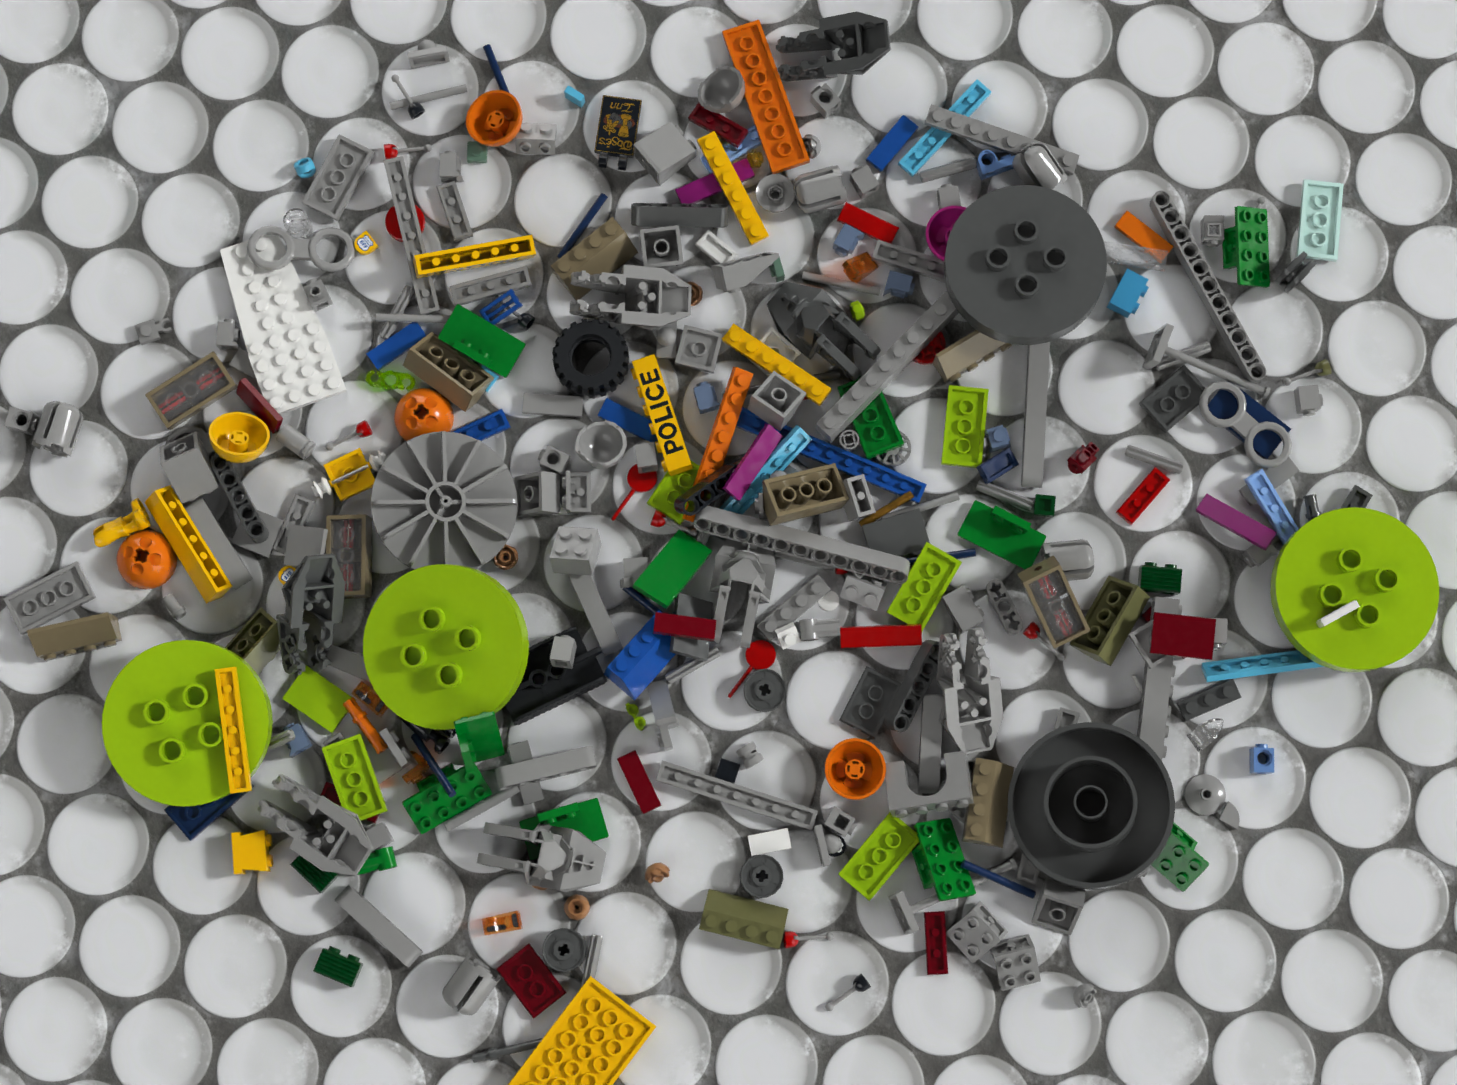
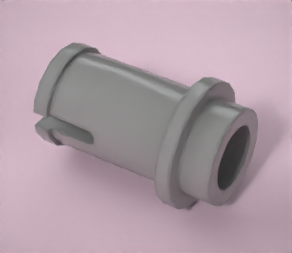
(174, 607)

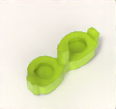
(639, 721)

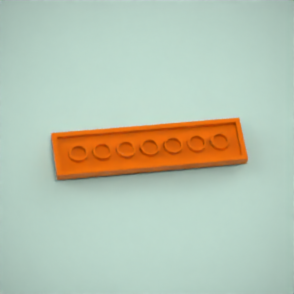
(766, 97)

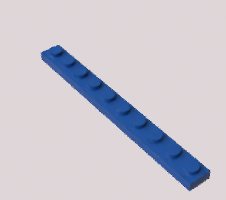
(844, 460)

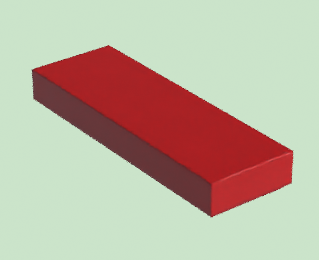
(868, 223)
(1142, 496)

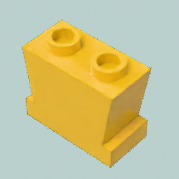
(251, 851)

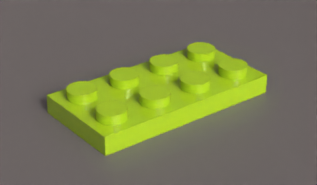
(964, 426)
(924, 586)
(354, 777)
(879, 856)

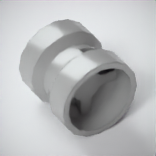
(847, 443)
(749, 755)

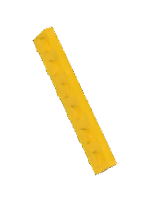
(732, 188)
(773, 361)
(233, 730)

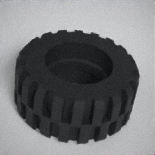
(590, 332)

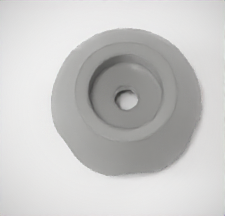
(812, 145)
(1084, 995)

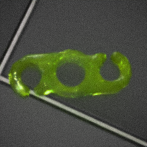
(398, 384)

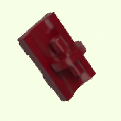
(1082, 458)

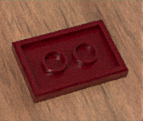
(1182, 636)
(531, 980)

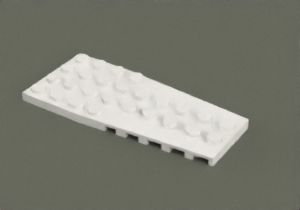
(280, 329)

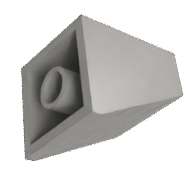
(664, 152)
(188, 467)

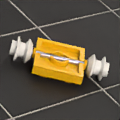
(349, 474)

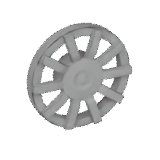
(895, 452)

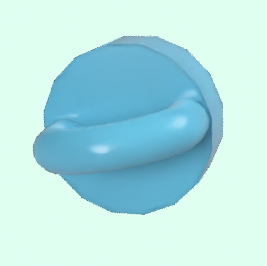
(303, 166)

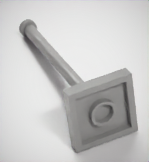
(1160, 347)
(905, 912)

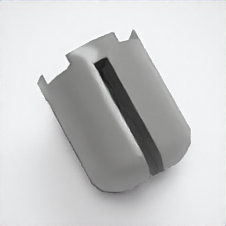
(1038, 166)
(820, 189)
(58, 428)
(1074, 557)
(469, 986)

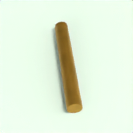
(887, 508)

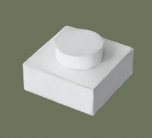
(787, 635)

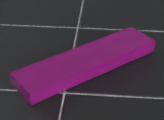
(708, 185)
(752, 462)
(1236, 522)

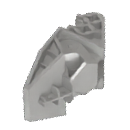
(651, 296)
(744, 564)
(972, 709)
(337, 847)
(564, 861)

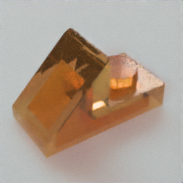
(859, 267)

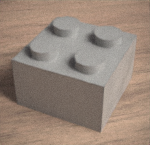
(575, 550)

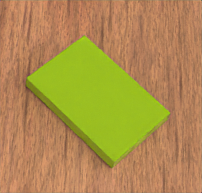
(670, 489)
(318, 699)

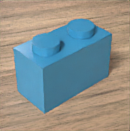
(1127, 293)

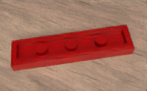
(881, 635)

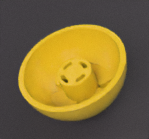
(238, 437)

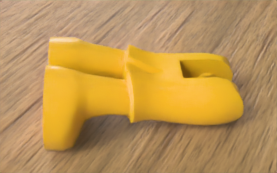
(121, 527)

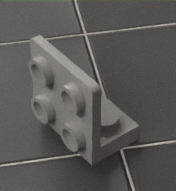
(977, 932)
(1016, 962)

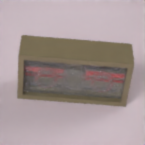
(191, 390)
(351, 543)
(1053, 602)

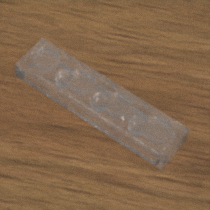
(1136, 256)

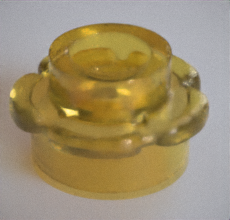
(755, 158)

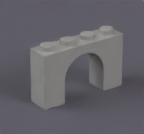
(955, 792)

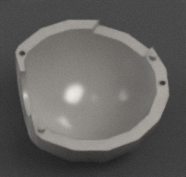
(722, 90)
(601, 444)

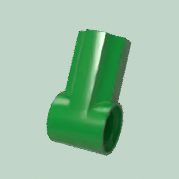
(379, 860)

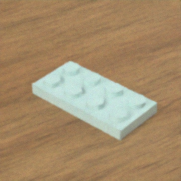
(1320, 220)

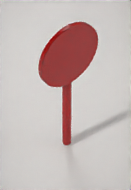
(638, 482)
(759, 656)

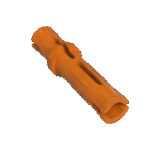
(361, 719)

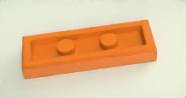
(1141, 233)

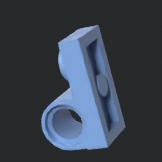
(996, 167)

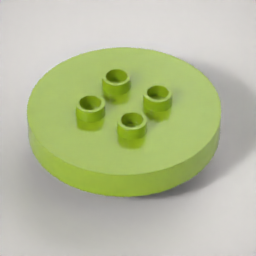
(1347, 559)
(445, 645)
(167, 722)

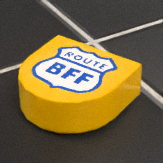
(365, 244)
(285, 573)

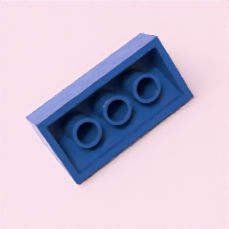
(640, 661)

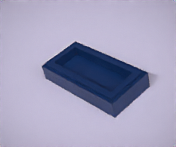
(997, 465)

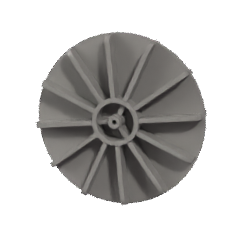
(444, 501)

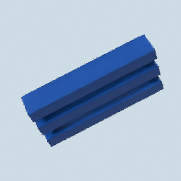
(514, 300)

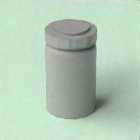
(295, 441)

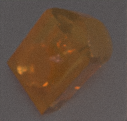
(415, 773)

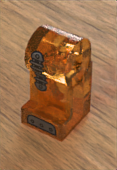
(369, 698)
(502, 923)

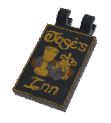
(617, 129)

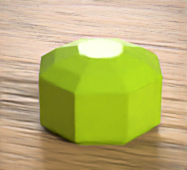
(857, 310)

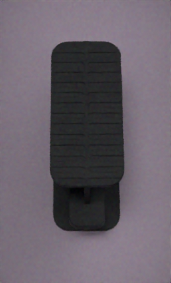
(533, 699)

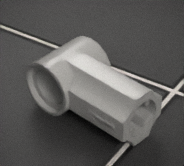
(814, 629)

